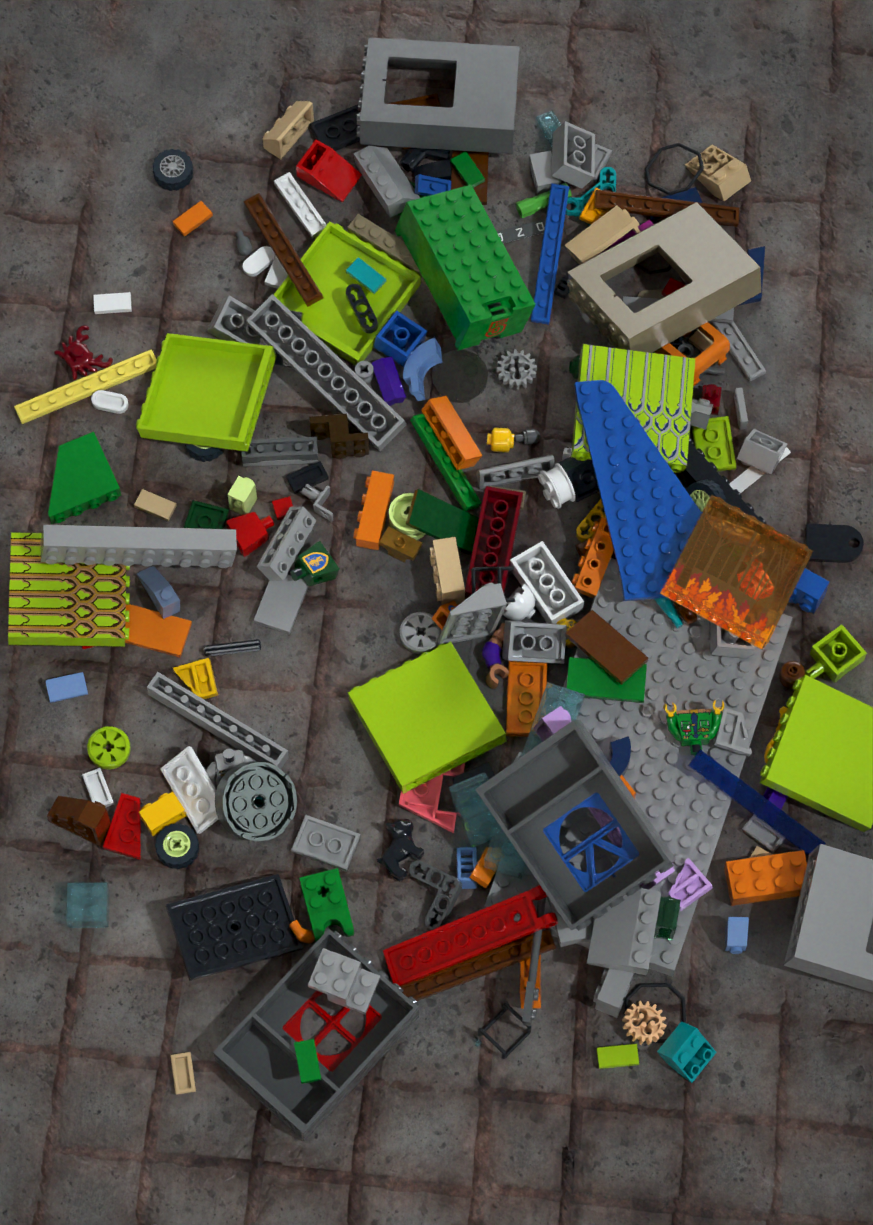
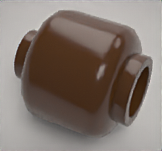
(790, 673)

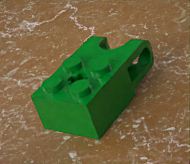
(329, 909)

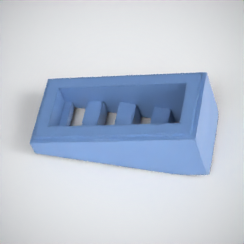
(467, 883)

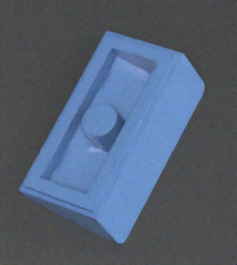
(66, 687)

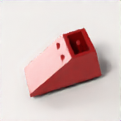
(327, 171)

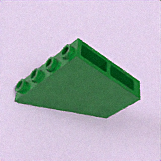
(81, 479)

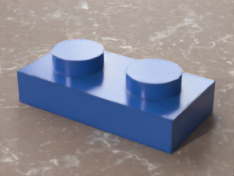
(430, 185)

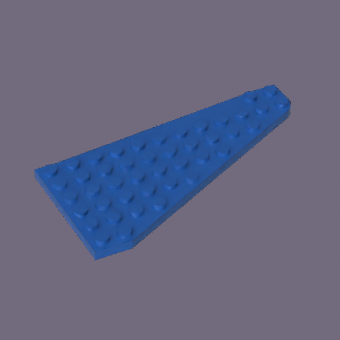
(640, 494)

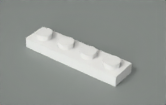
(300, 204)

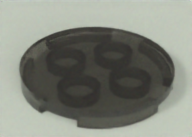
(460, 376)

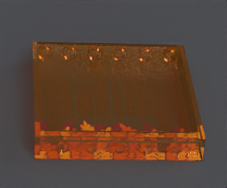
(736, 572)

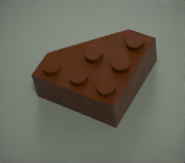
(81, 818)

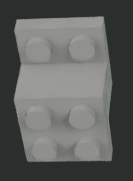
(344, 981)

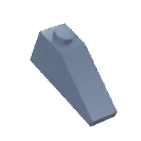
(160, 591)

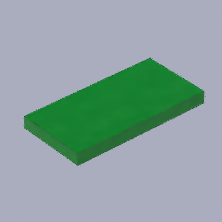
(594, 682)

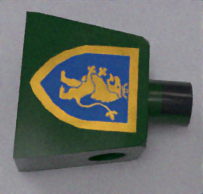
(315, 566)

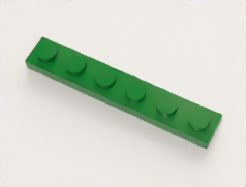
(455, 478)

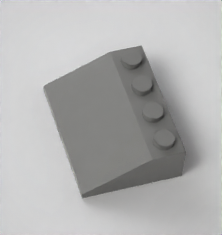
(475, 616)
(626, 933)

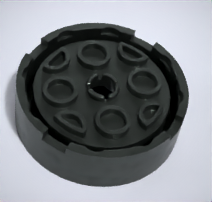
(238, 792)

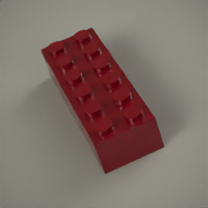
(494, 536)

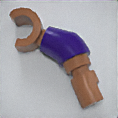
(491, 656)

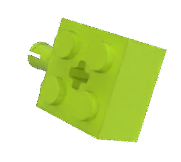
(827, 655)

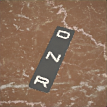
(522, 231)

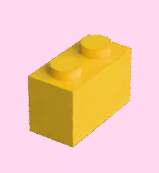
(162, 813)

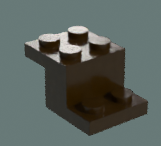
(341, 441)

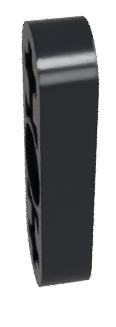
(362, 300)

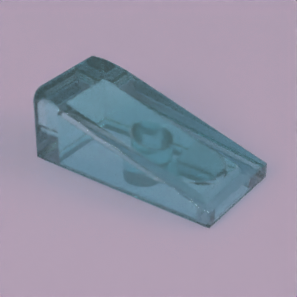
(548, 124)

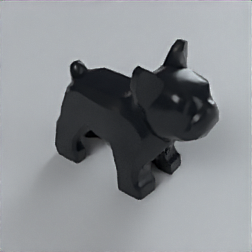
(400, 849)

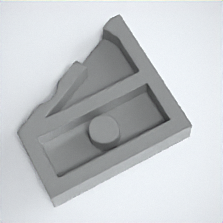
(732, 733)

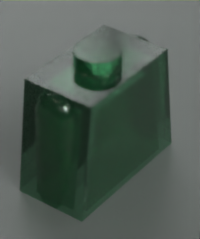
(667, 918)

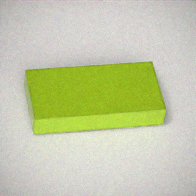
(617, 1056)

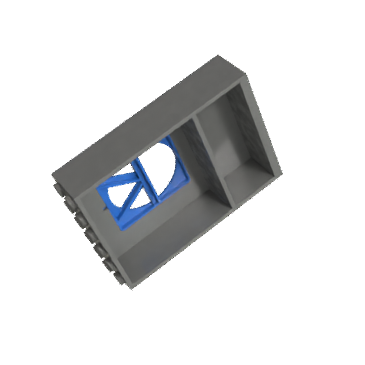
(537, 796)

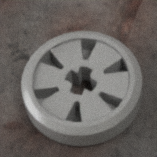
(408, 633)

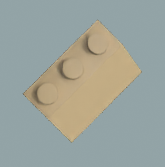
(289, 128)

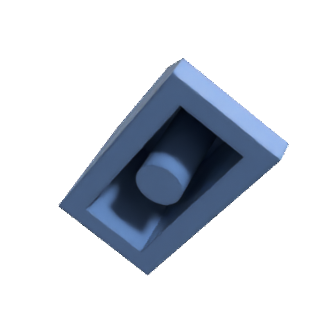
(736, 934)

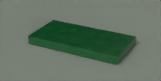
(442, 520)

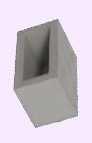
(542, 171)

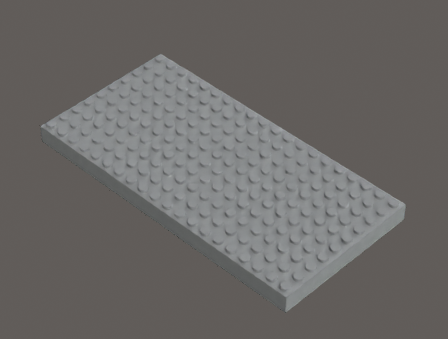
(672, 795)

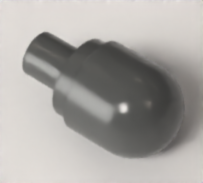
(243, 244)
(528, 437)

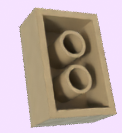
(447, 571)

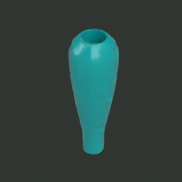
(670, 610)

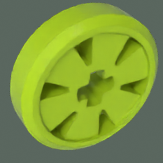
(116, 756)

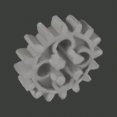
(524, 375)

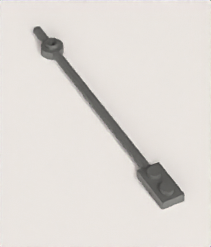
(532, 992)

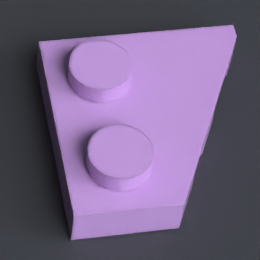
(689, 885)

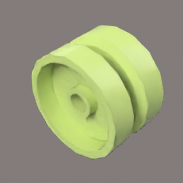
(398, 516)

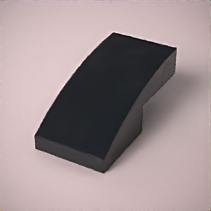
(436, 169)

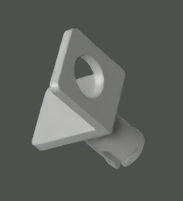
(319, 498)

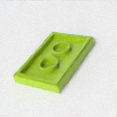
(716, 443)

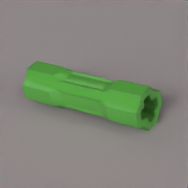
(531, 205)

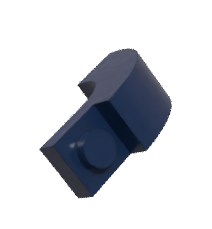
(621, 755)

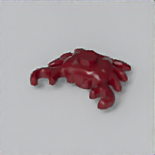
(79, 356)

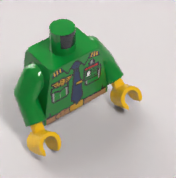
(694, 726)

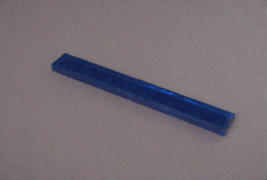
(754, 802)

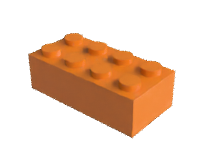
(765, 877)

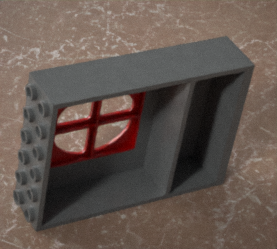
(263, 1052)

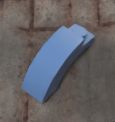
(418, 364)

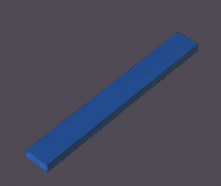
(550, 253)

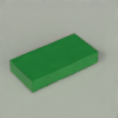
(467, 170)
(307, 1061)

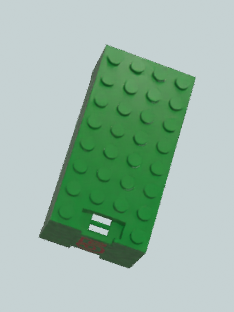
(465, 266)

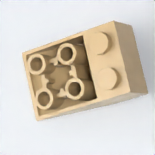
(721, 172)

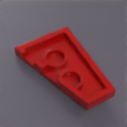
(125, 828)

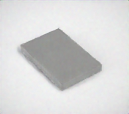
(281, 604)
(326, 843)

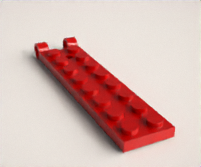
(467, 937)

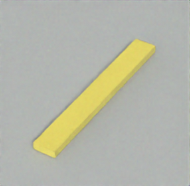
(86, 386)

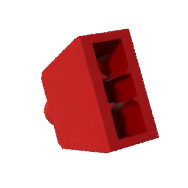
(250, 531)

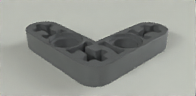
(443, 886)

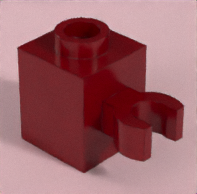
(713, 394)

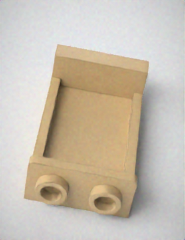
(601, 234)

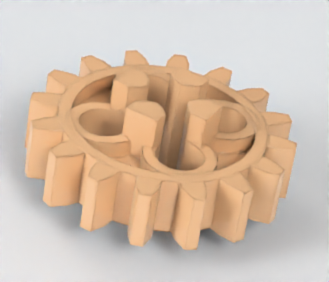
(655, 1029)

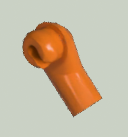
(302, 934)

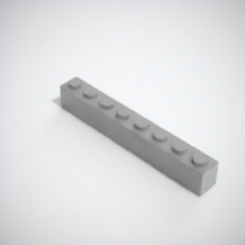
(216, 721)

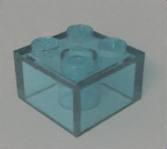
(88, 905)

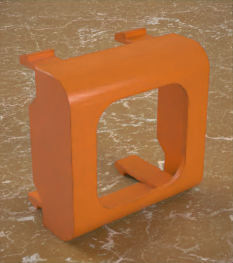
(714, 353)

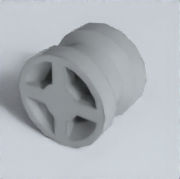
(367, 375)

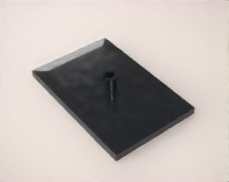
(255, 912)

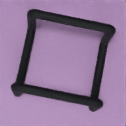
(498, 569)
(483, 1031)

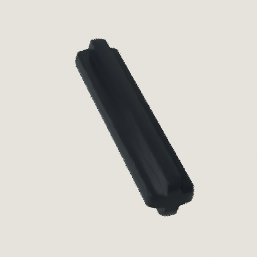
(232, 647)

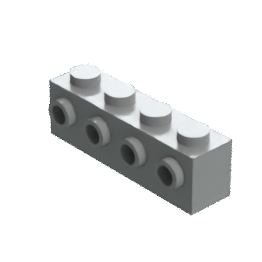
(286, 543)

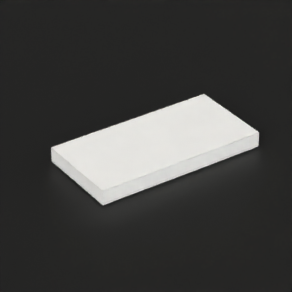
(192, 788)

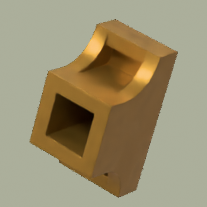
(400, 545)

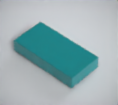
(366, 275)

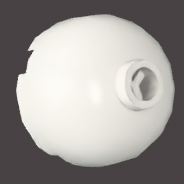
(523, 604)

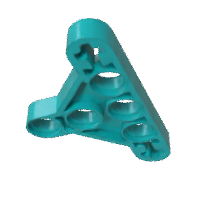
(582, 201)

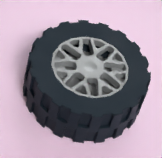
(172, 169)

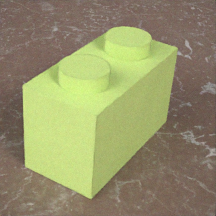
(242, 495)

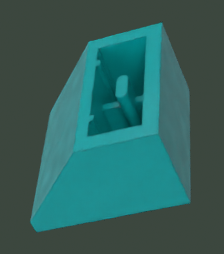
(686, 1051)

